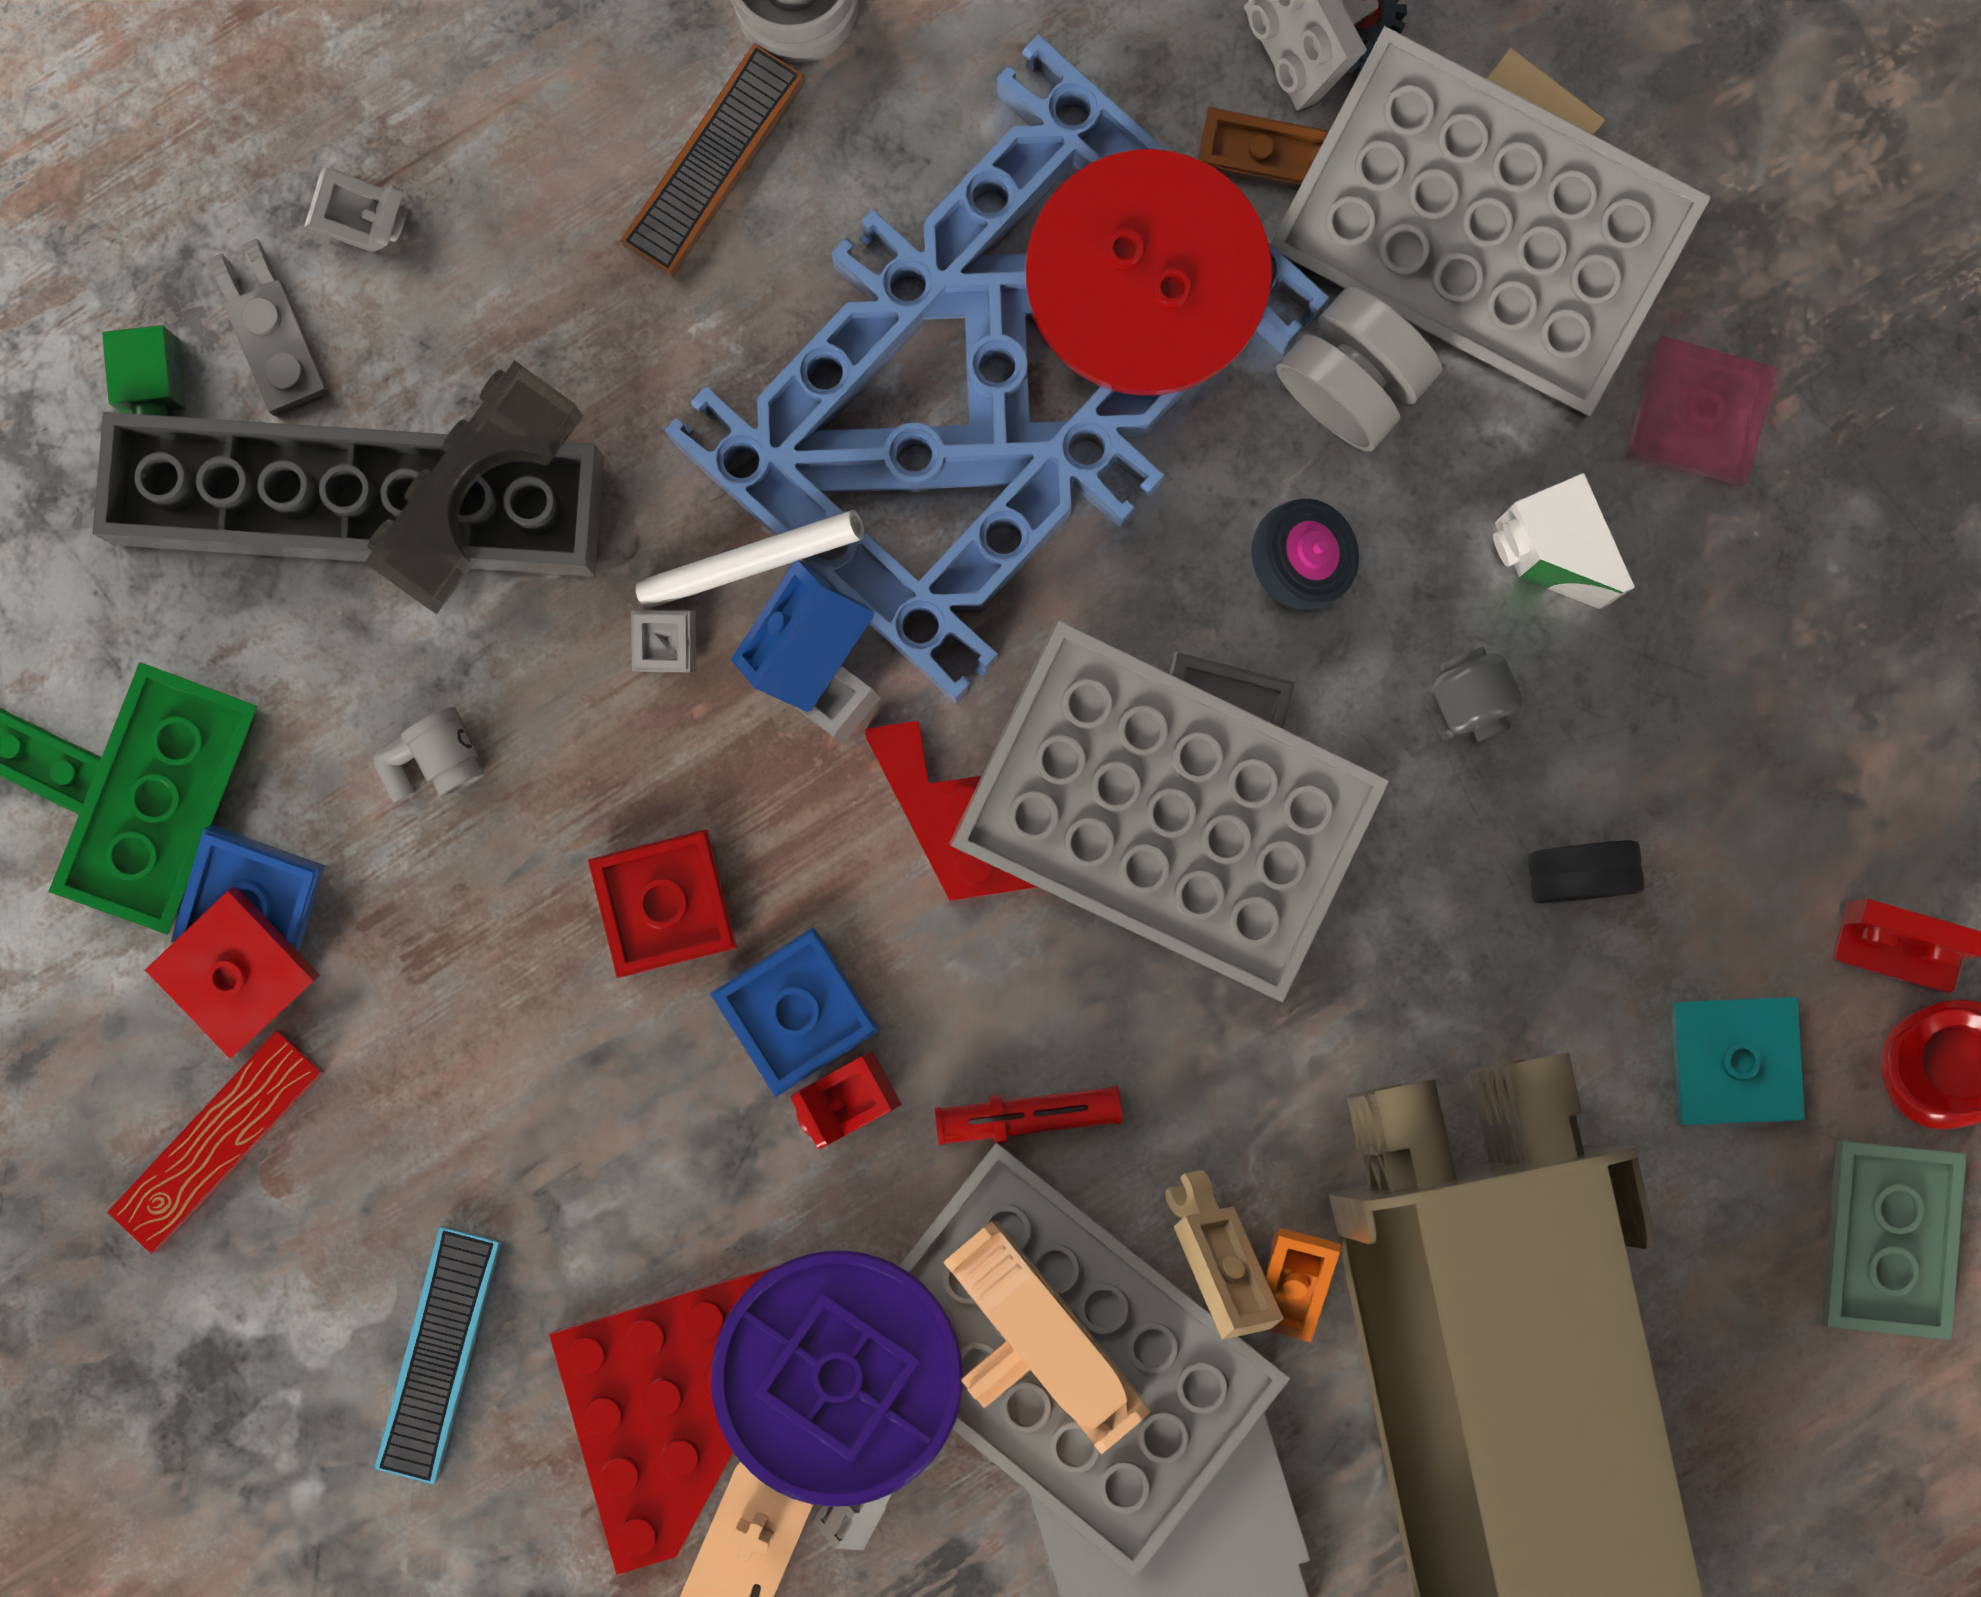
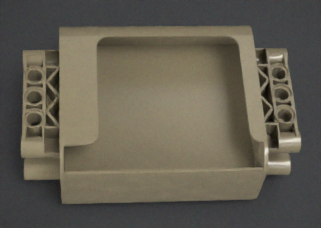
(1511, 1345)

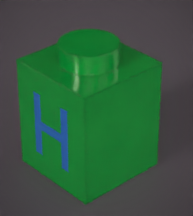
(143, 370)

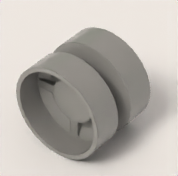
(797, 28)
(1366, 361)

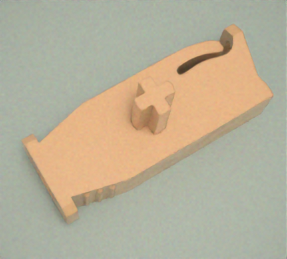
(1043, 1338)
(747, 1540)

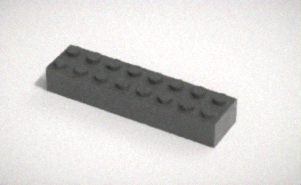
(329, 491)

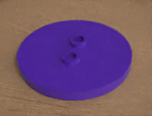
(837, 1378)

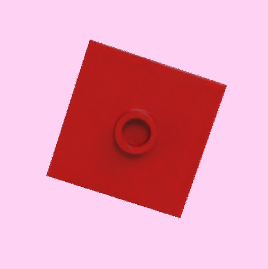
(662, 903)
(232, 972)

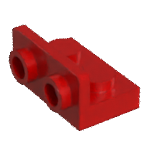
(1904, 944)

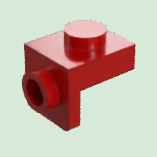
(844, 1100)

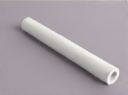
(750, 559)

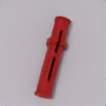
(1101, 1104)

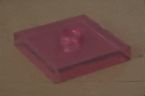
(1702, 411)

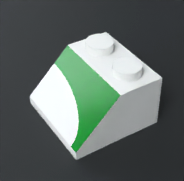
(1564, 544)

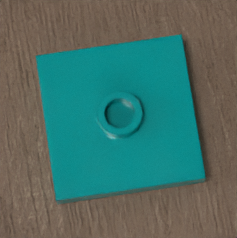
(1737, 1061)

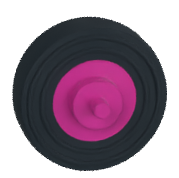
(1305, 554)

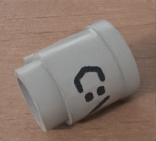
(441, 752)

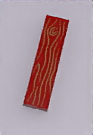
(216, 1141)

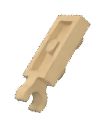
(1222, 1259)

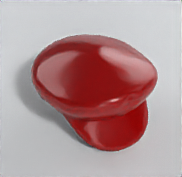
(1936, 1065)

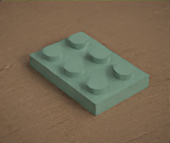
(1893, 1240)

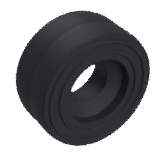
(1586, 871)

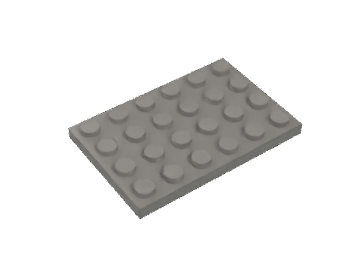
(1489, 221)
(1169, 811)
(1194, 1383)

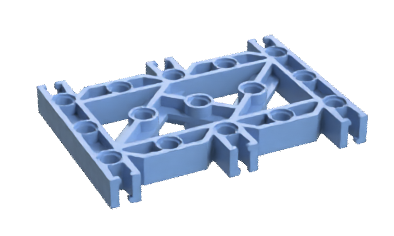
(1000, 442)

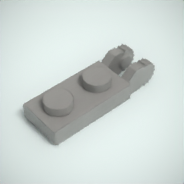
(270, 334)

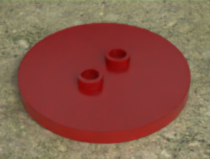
(1148, 272)

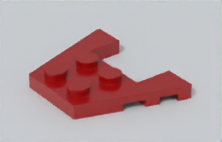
(935, 813)

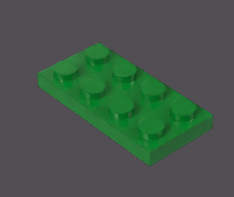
(152, 798)

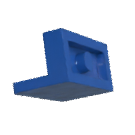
(801, 638)

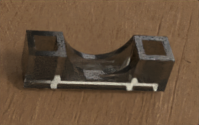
(515, 423)

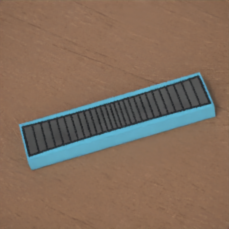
(438, 1355)

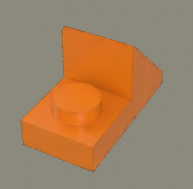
(1299, 1279)

